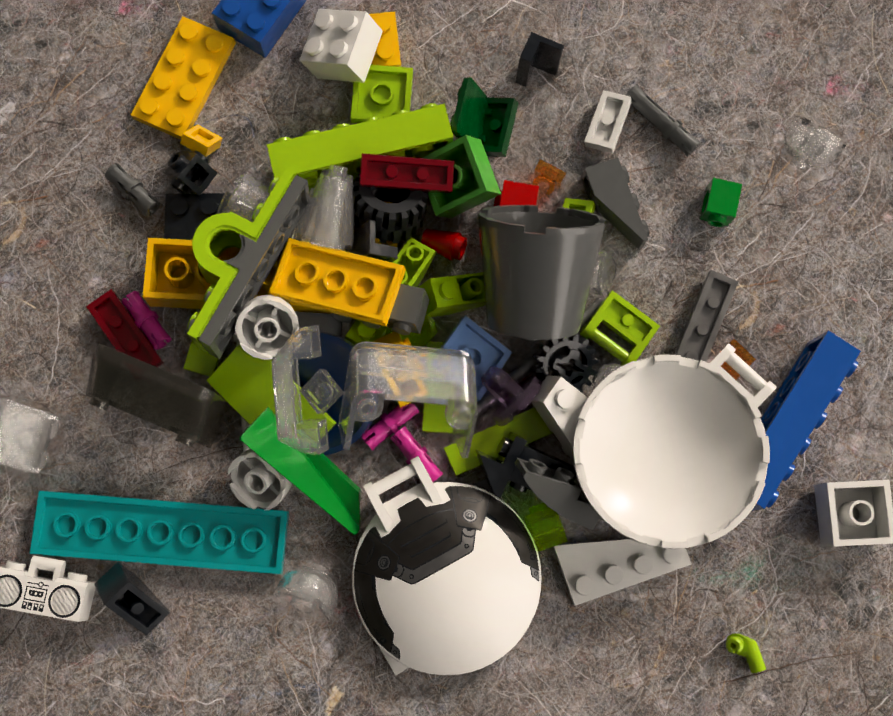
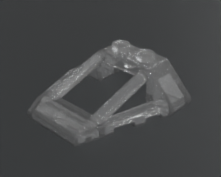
(303, 435)

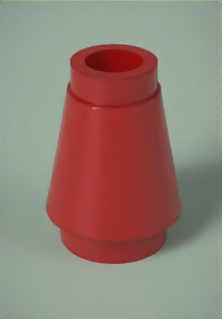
(445, 243)

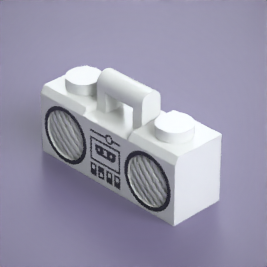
(52, 597)

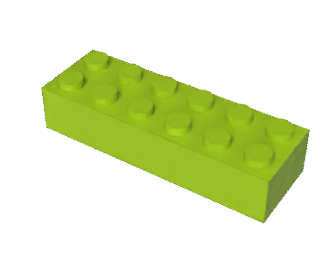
(401, 135)

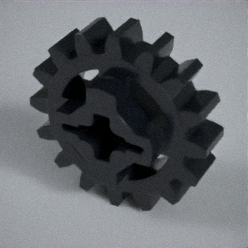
(567, 352)

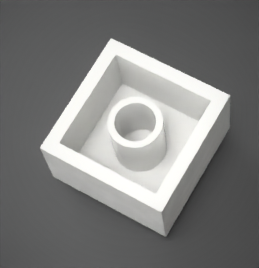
(341, 45)
(854, 513)

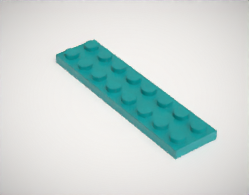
(160, 532)

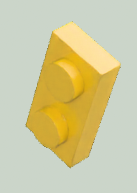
(388, 47)

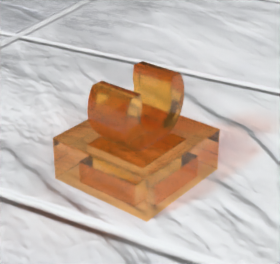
(551, 175)

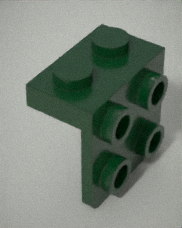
(484, 118)

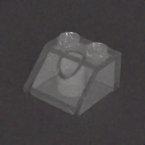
(25, 436)

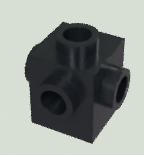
(190, 172)

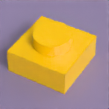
(201, 140)

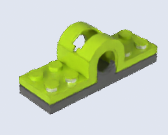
(241, 277)

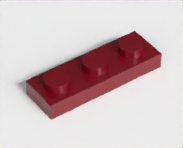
(406, 173)
(121, 329)

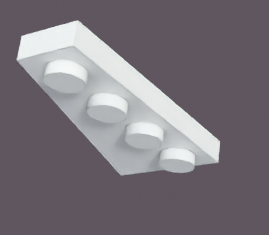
(612, 565)

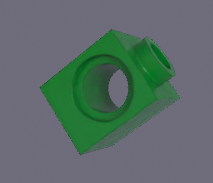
(720, 202)

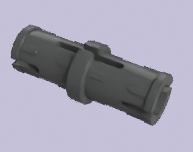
(132, 189)

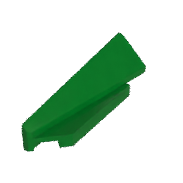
(309, 473)

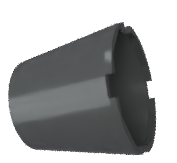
(538, 268)

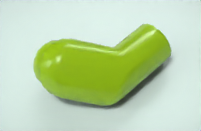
(747, 648)

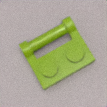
(624, 321)

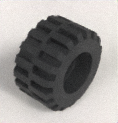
(392, 220)

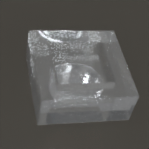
(321, 391)

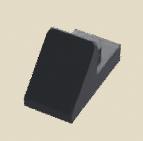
(499, 470)

